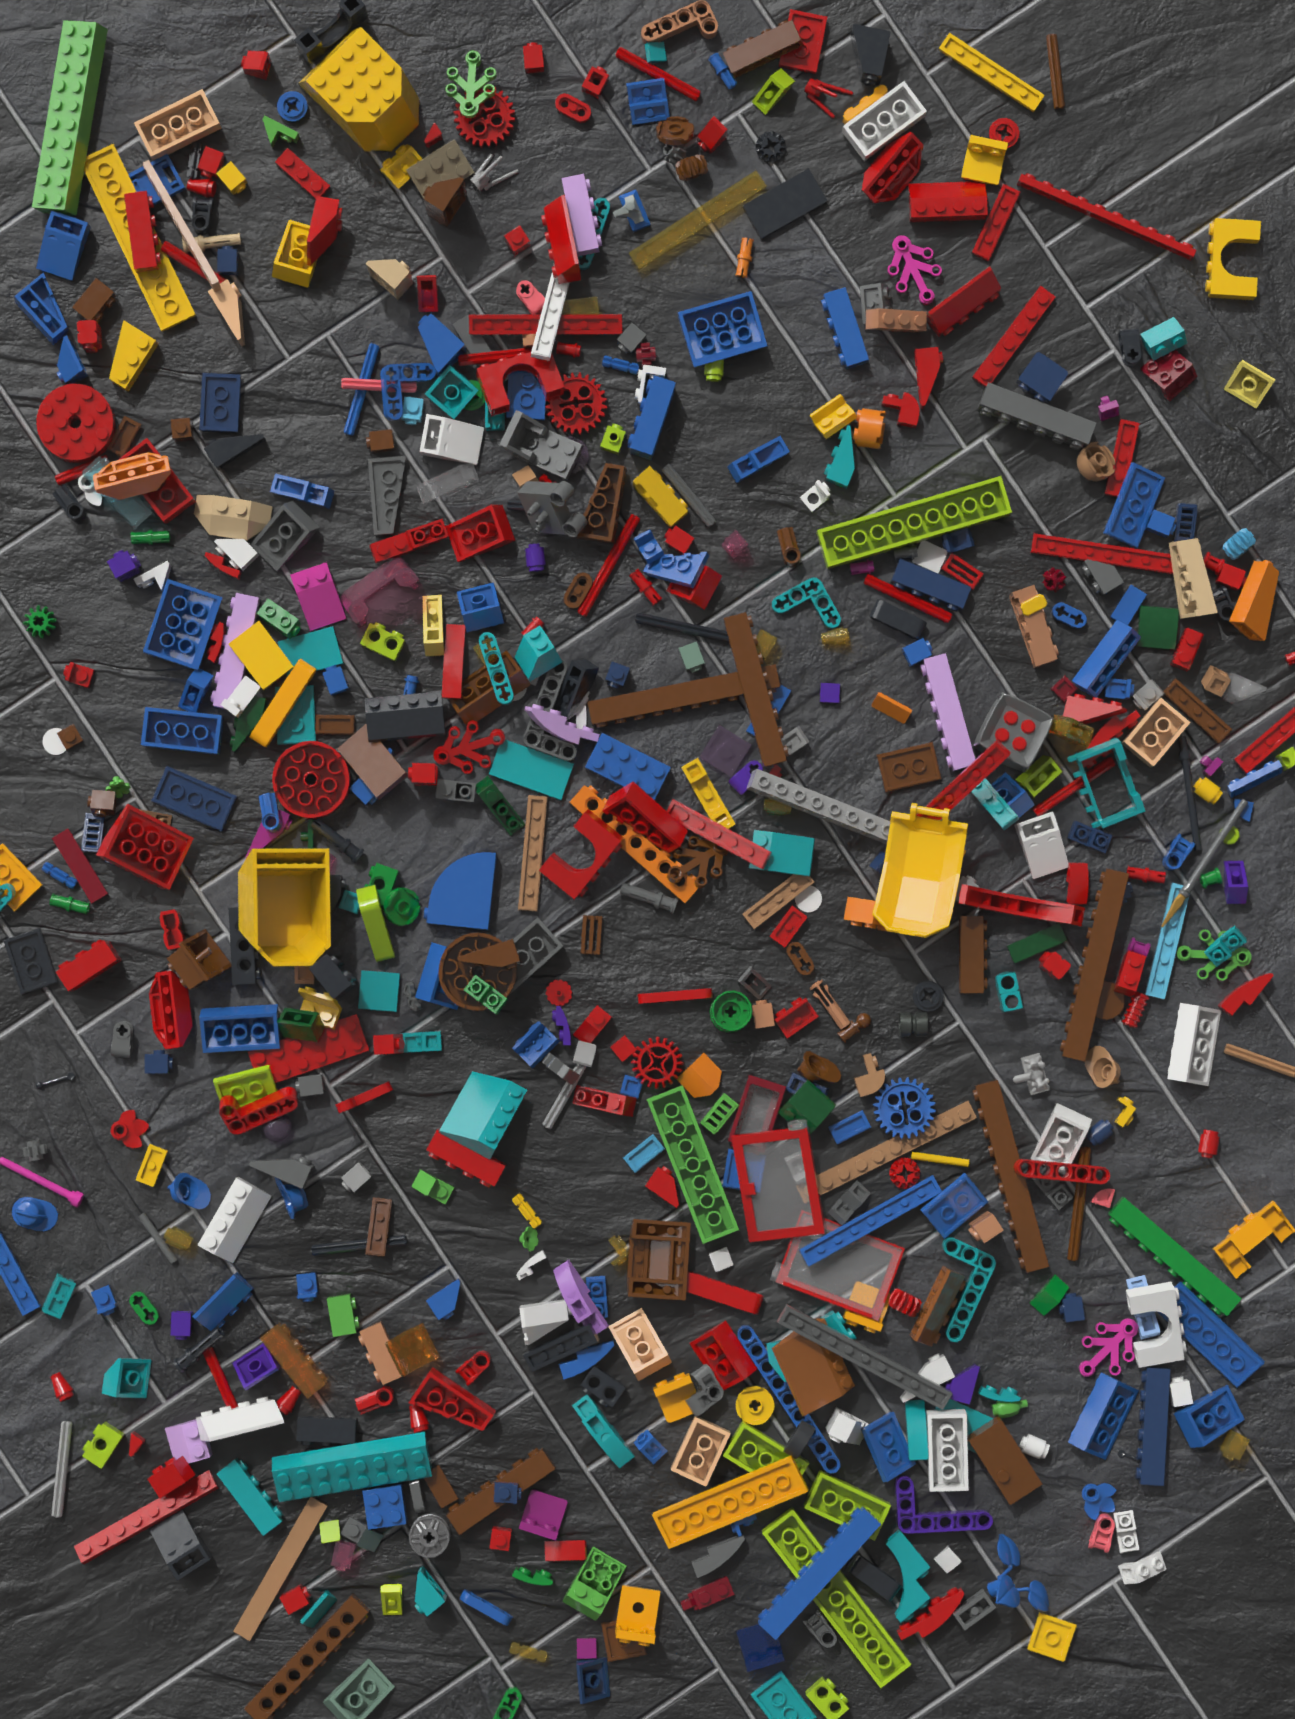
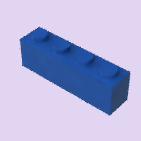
(845, 328)
(1106, 659)

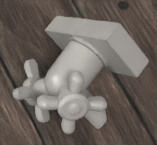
(1034, 1074)

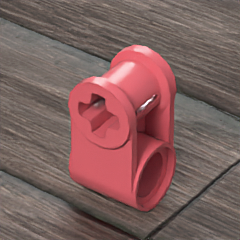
(534, 300)
(1102, 1537)

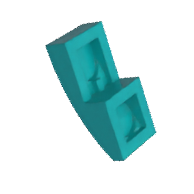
(422, 1041)

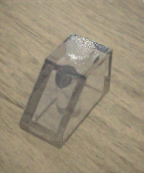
(1241, 689)

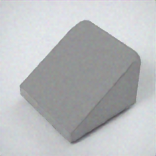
(584, 1053)

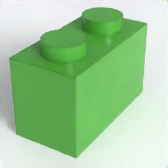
(342, 1314)

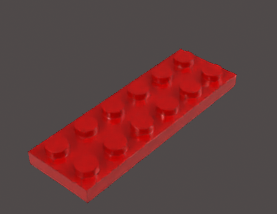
(302, 1056)

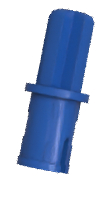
(722, 70)

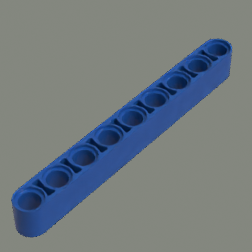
(790, 1408)

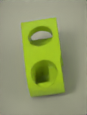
(1287, 758)

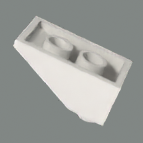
(1062, 1136)

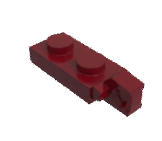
(708, 1594)

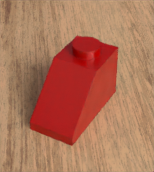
(256, 64)
(712, 135)
(592, 1025)
(663, 1185)

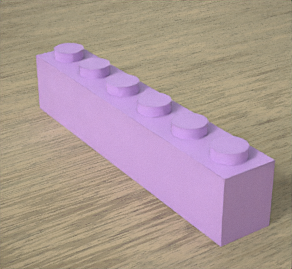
(232, 668)
(948, 711)

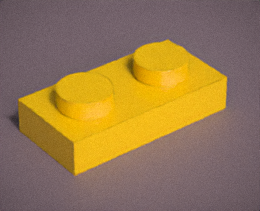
(151, 1165)

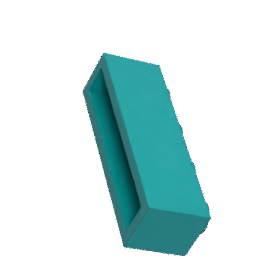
(250, 1496)

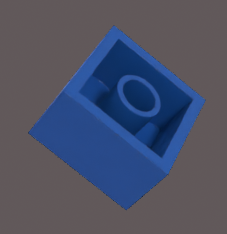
(385, 1506)

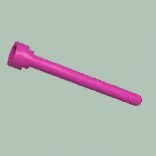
(73, 1197)

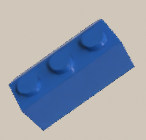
(429, 985)
(224, 1302)

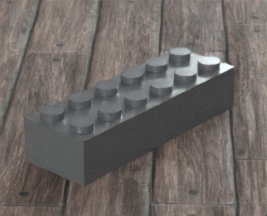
(1036, 416)

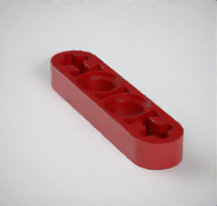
(675, 995)

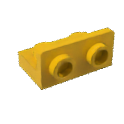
(396, 167)
(833, 416)

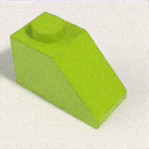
(773, 91)

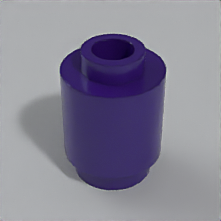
(535, 557)

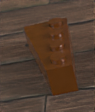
(605, 506)

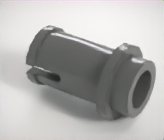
(906, 552)

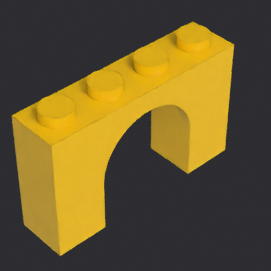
(1220, 282)

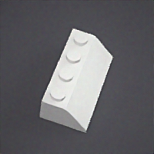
(1194, 1044)
(234, 1220)
(238, 1420)

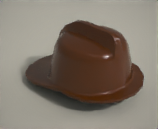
(818, 1068)

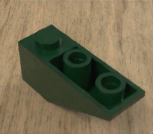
(247, 722)
(499, 805)

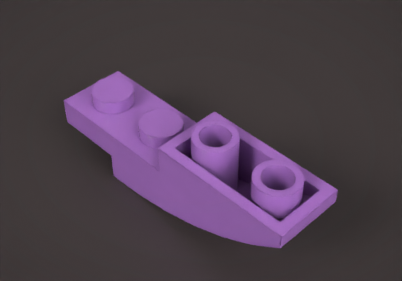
(577, 1298)

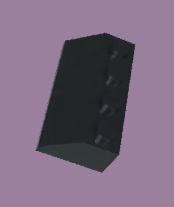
(404, 716)

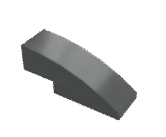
(717, 1555)

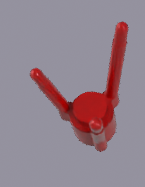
(816, 87)

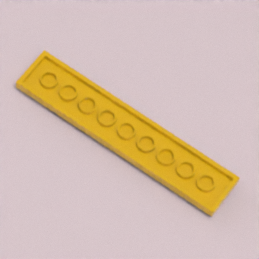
(159, 286)

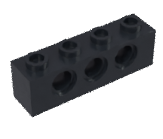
(239, 975)

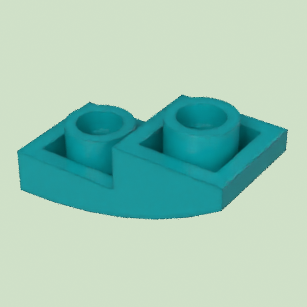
(1223, 947)
(1006, 1395)

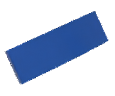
(758, 459)
(302, 491)
(585, 1359)

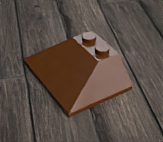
(658, 1259)

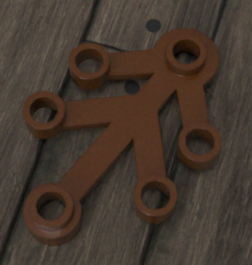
(700, 858)

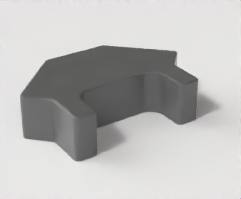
(560, 1068)

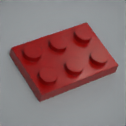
(811, 31)

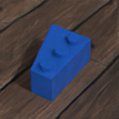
(41, 308)

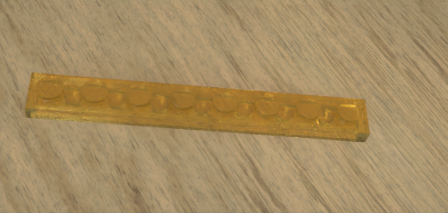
(697, 220)

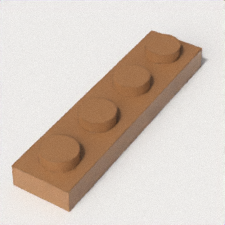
(777, 899)

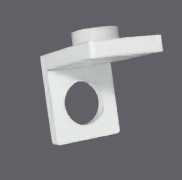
(821, 490)

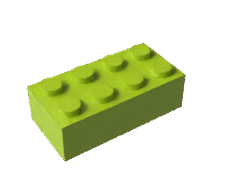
(754, 1449)
(838, 1500)

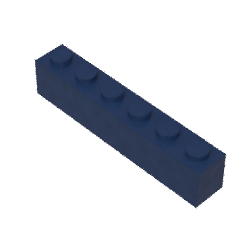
(1153, 1425)

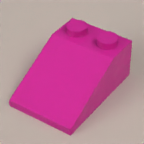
(318, 596)

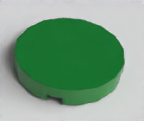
(401, 906)

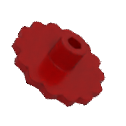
(558, 992)

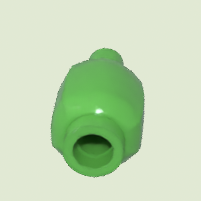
(1008, 1409)

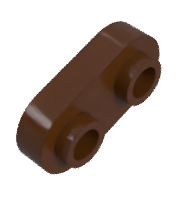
(578, 591)

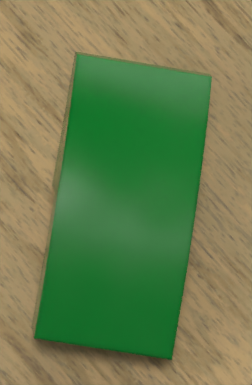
(486, 994)
(539, 1578)

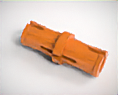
(744, 258)

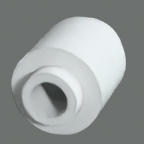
(1034, 1446)

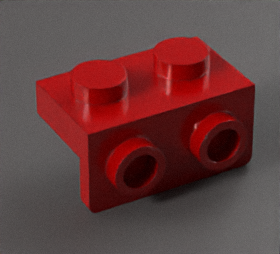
(796, 1017)

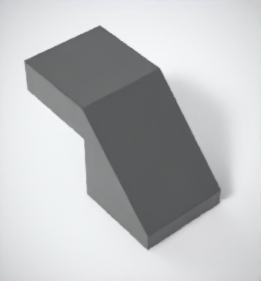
(849, 1202)

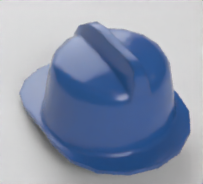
(189, 1191)
(293, 1196)
(34, 1214)

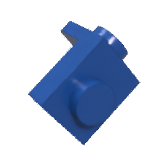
(1119, 689)

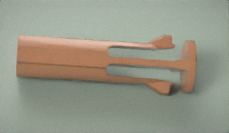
(833, 1009)

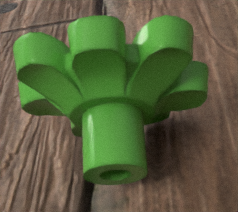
(118, 786)

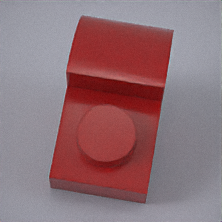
(908, 408)

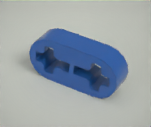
(1071, 612)

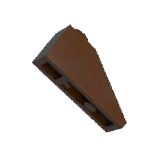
(497, 955)

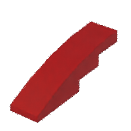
(453, 661)

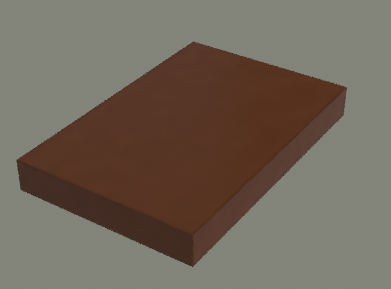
(908, 767)

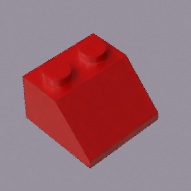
(702, 591)

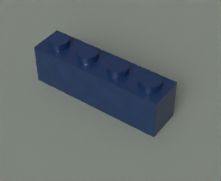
(931, 585)

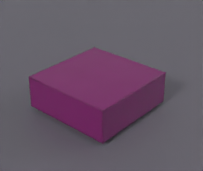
(586, 1648)

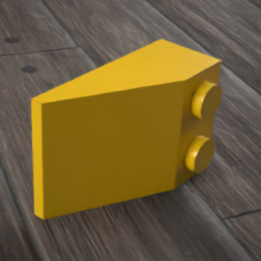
(291, 257)

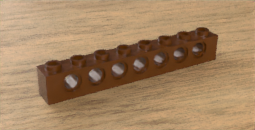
(352, 1606)

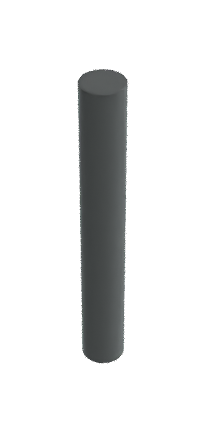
(157, 1237)

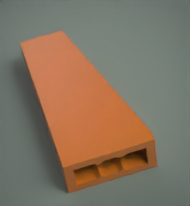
(1256, 600)

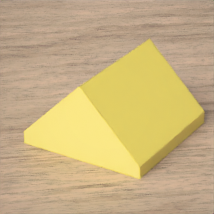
(1249, 384)

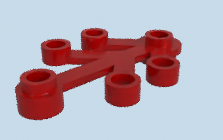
(466, 748)

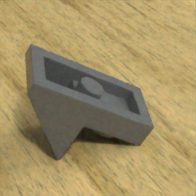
(361, 1535)

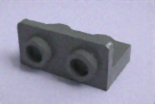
(874, 297)

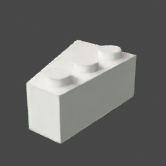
(845, 1427)

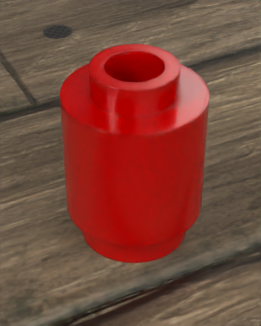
(1208, 1143)

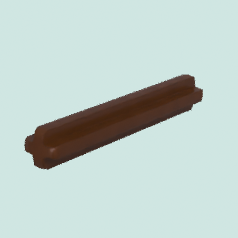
(1055, 71)

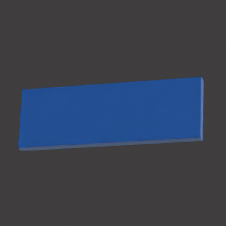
(1215, 1339)

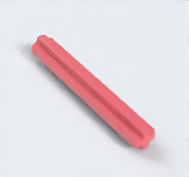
(375, 385)

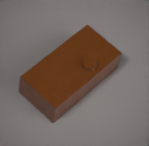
(1004, 1460)

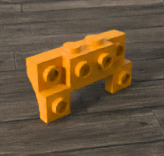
(1251, 1233)

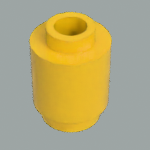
(1207, 790)

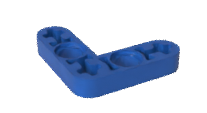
(398, 377)

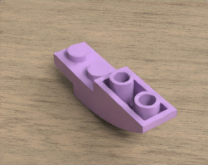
(558, 726)

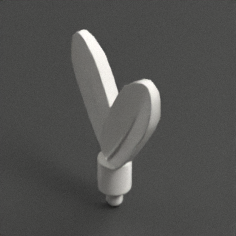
(581, 713)

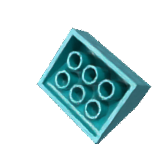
(483, 1112)

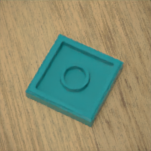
(379, 990)

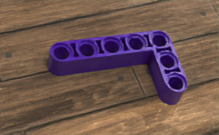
(935, 1517)

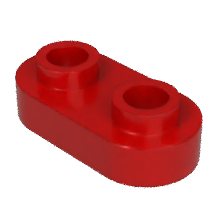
(573, 108)

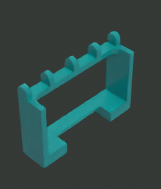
(1116, 746)

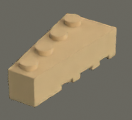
(1191, 579)

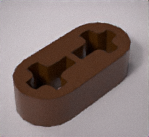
(795, 960)

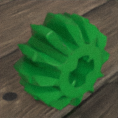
(42, 614)

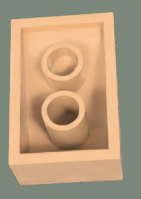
(230, 306)
(640, 1344)

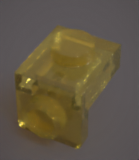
(618, 1244)

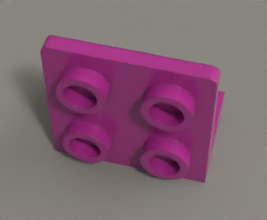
(543, 1514)

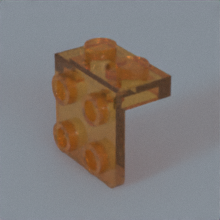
(412, 1349)

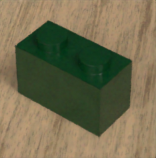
(300, 1024)

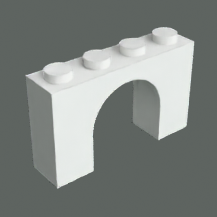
(1169, 1345)

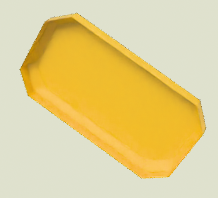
(1033, 605)

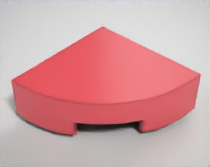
(1103, 1197)

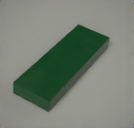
(1036, 943)

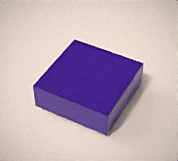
(829, 692)

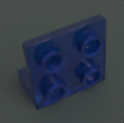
(759, 1647)

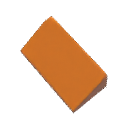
(891, 707)

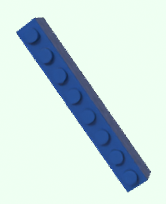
(819, 1572)

